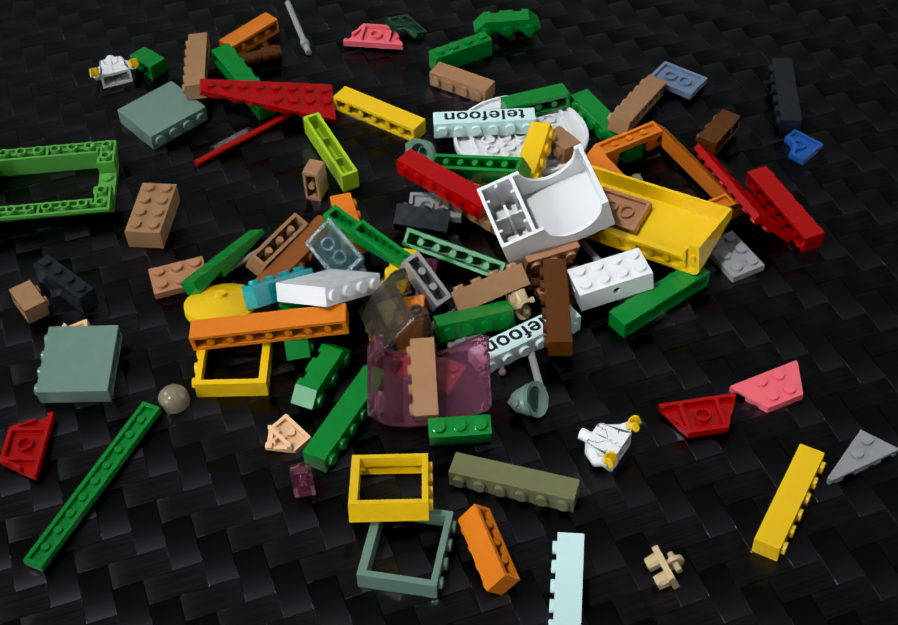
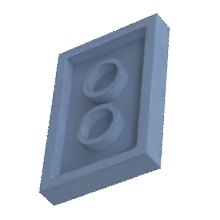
(680, 80)

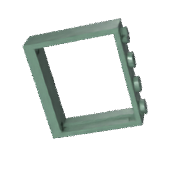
(407, 584)

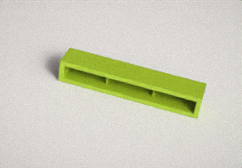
(331, 152)

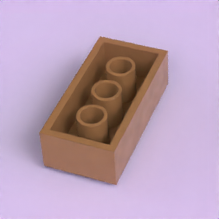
(152, 215)

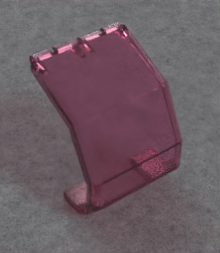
(461, 381)

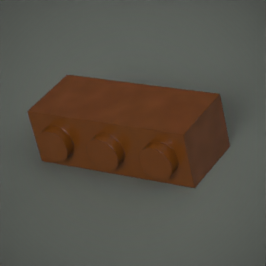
(719, 131)

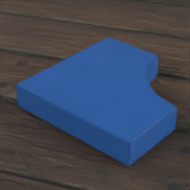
(802, 146)

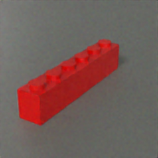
(441, 182)
(785, 208)

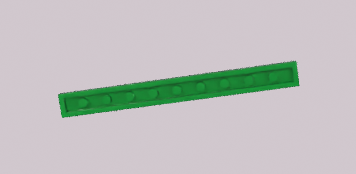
(91, 487)

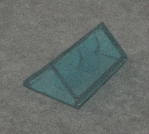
(334, 248)

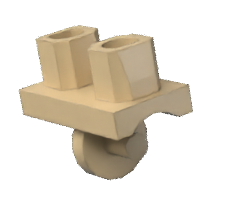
(518, 300)
(665, 577)

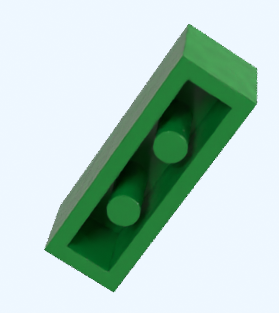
(459, 430)

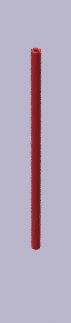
(243, 138)

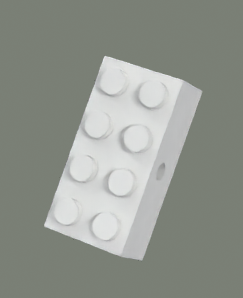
(610, 279)

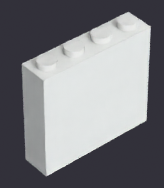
(327, 287)

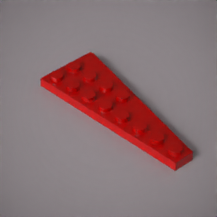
(275, 96)
(743, 197)

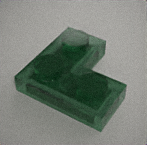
(405, 22)

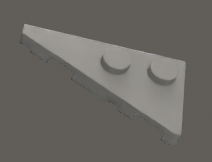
(861, 453)

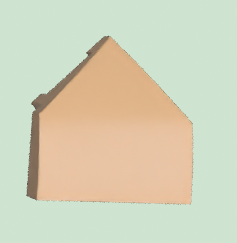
(286, 436)

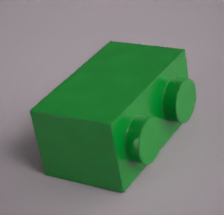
(150, 63)

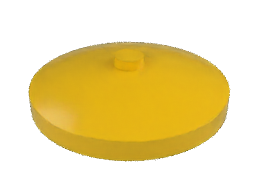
(217, 301)

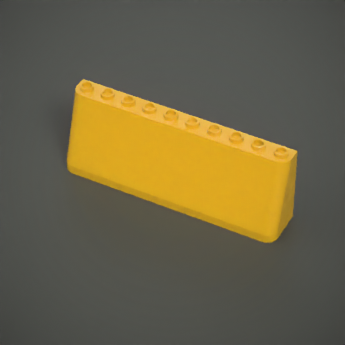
(677, 229)

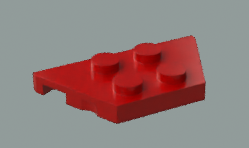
(700, 415)
(27, 446)

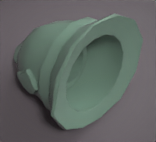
(421, 146)
(530, 399)

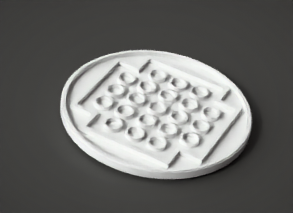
(512, 144)

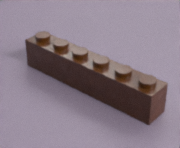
(556, 307)

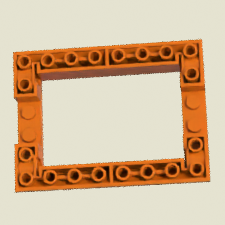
(606, 155)

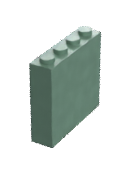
(162, 115)
(79, 364)

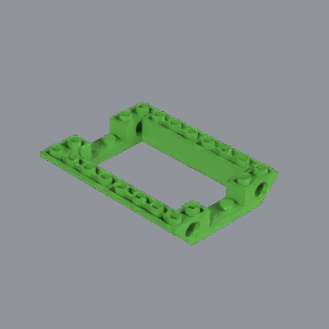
(63, 158)

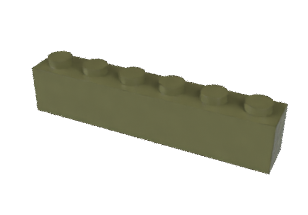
(514, 482)

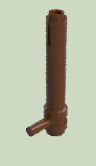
(264, 55)

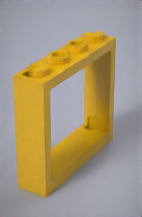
(234, 387)
(390, 509)

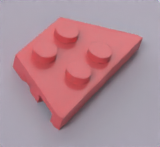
(374, 37)
(772, 388)

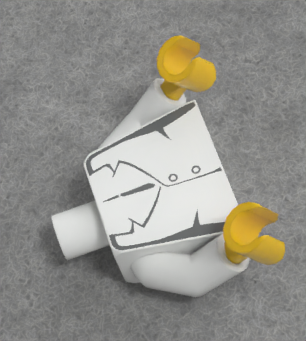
(114, 71)
(608, 442)

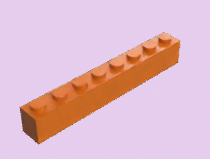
(269, 327)

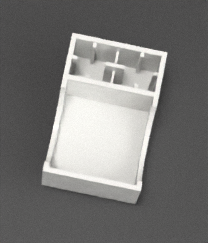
(546, 210)

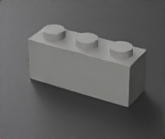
(426, 281)

